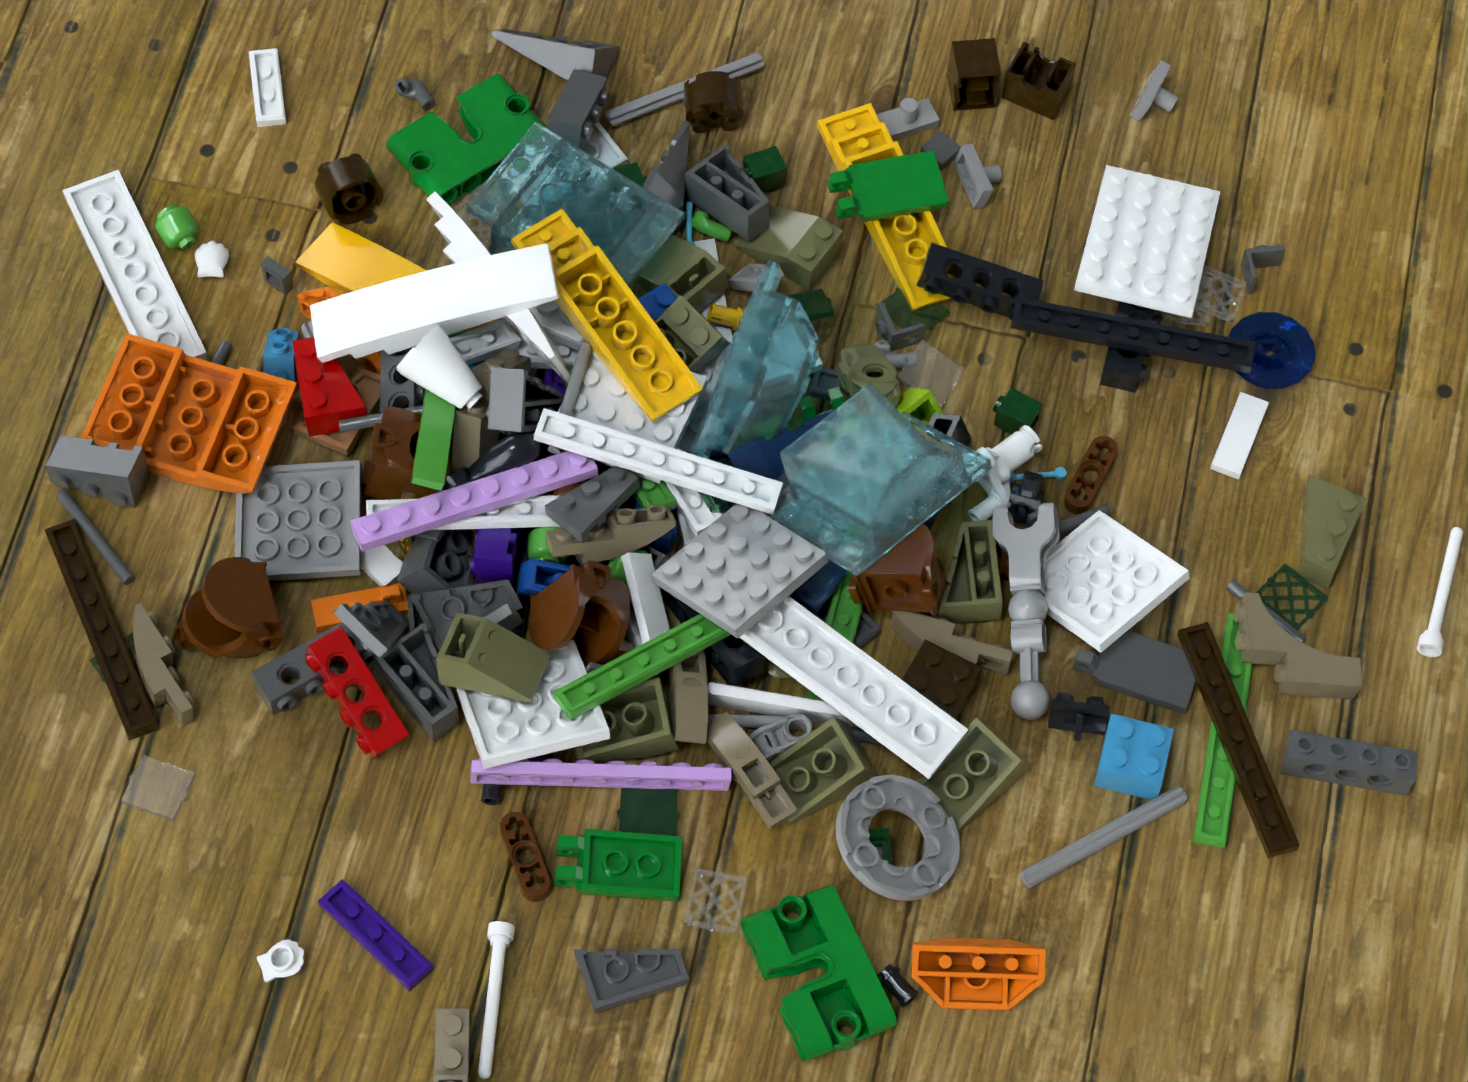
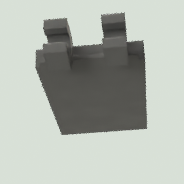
(1141, 670)

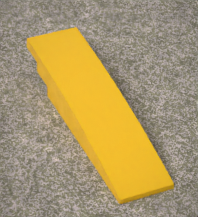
(901, 240)
(353, 262)
(612, 318)

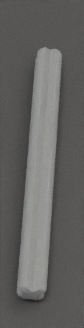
(676, 92)
(1103, 837)

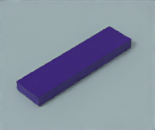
(376, 935)

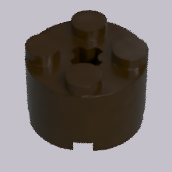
(713, 102)
(348, 189)

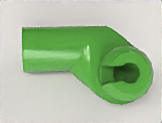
(702, 224)

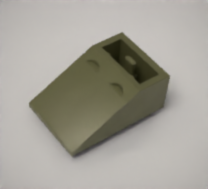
(686, 271)
(691, 334)
(490, 659)

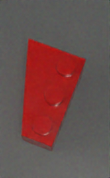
(324, 390)

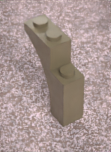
(471, 429)
(1298, 666)

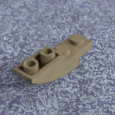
(623, 533)
(917, 627)
(155, 666)
(689, 699)
(750, 770)
(452, 1045)

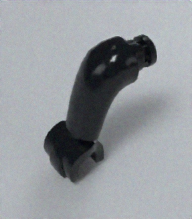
(504, 455)

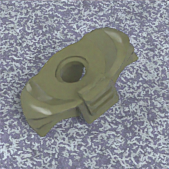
(861, 360)

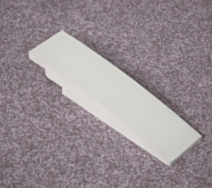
(466, 246)
(453, 296)

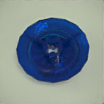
(1289, 342)

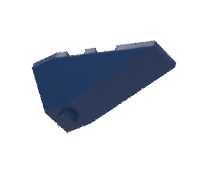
(764, 456)

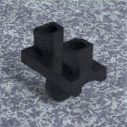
(1026, 496)
(1078, 716)

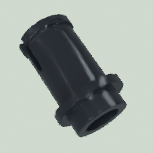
(897, 984)

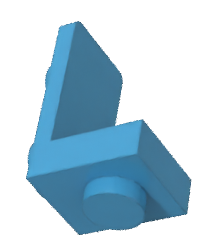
(279, 354)

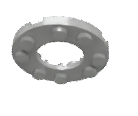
(863, 858)

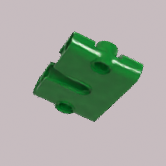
(456, 165)
(828, 941)

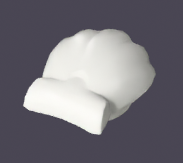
(211, 259)
(281, 960)

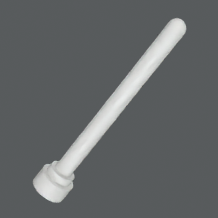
(1431, 641)
(500, 936)

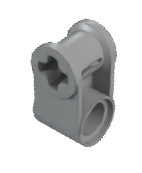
(776, 737)

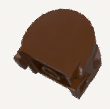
(394, 456)
(903, 578)
(583, 608)
(231, 612)

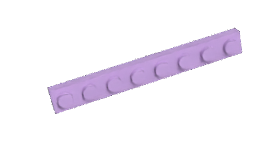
(471, 499)
(612, 775)

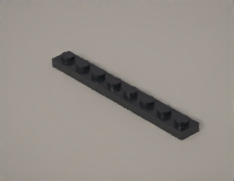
(1133, 335)

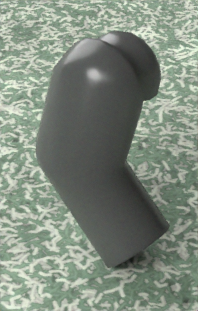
(415, 90)

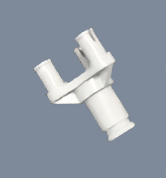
(1004, 459)

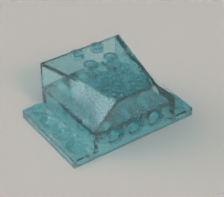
(553, 175)
(761, 372)
(871, 479)

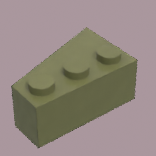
(1326, 525)
(973, 579)

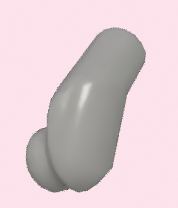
(897, 360)

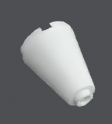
(441, 370)

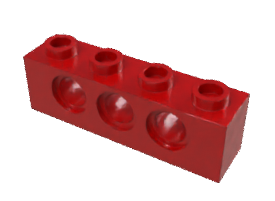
(339, 647)

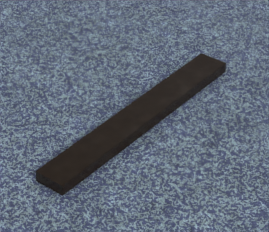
(101, 629)
(1238, 740)

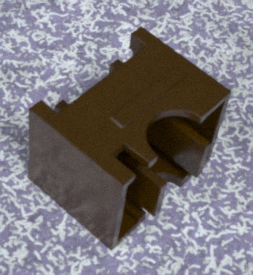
(973, 74)
(1041, 82)

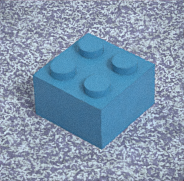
(1133, 757)

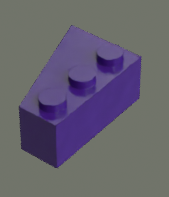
(495, 554)

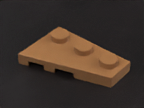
(368, 388)

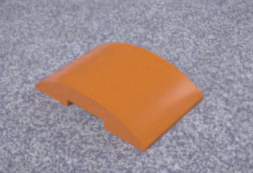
(190, 415)

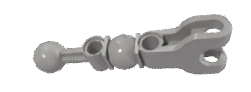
(1028, 606)

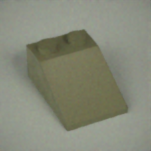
(797, 242)
(637, 725)
(823, 768)
(975, 773)

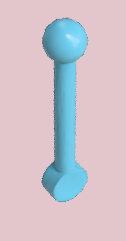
(688, 222)
(1059, 474)

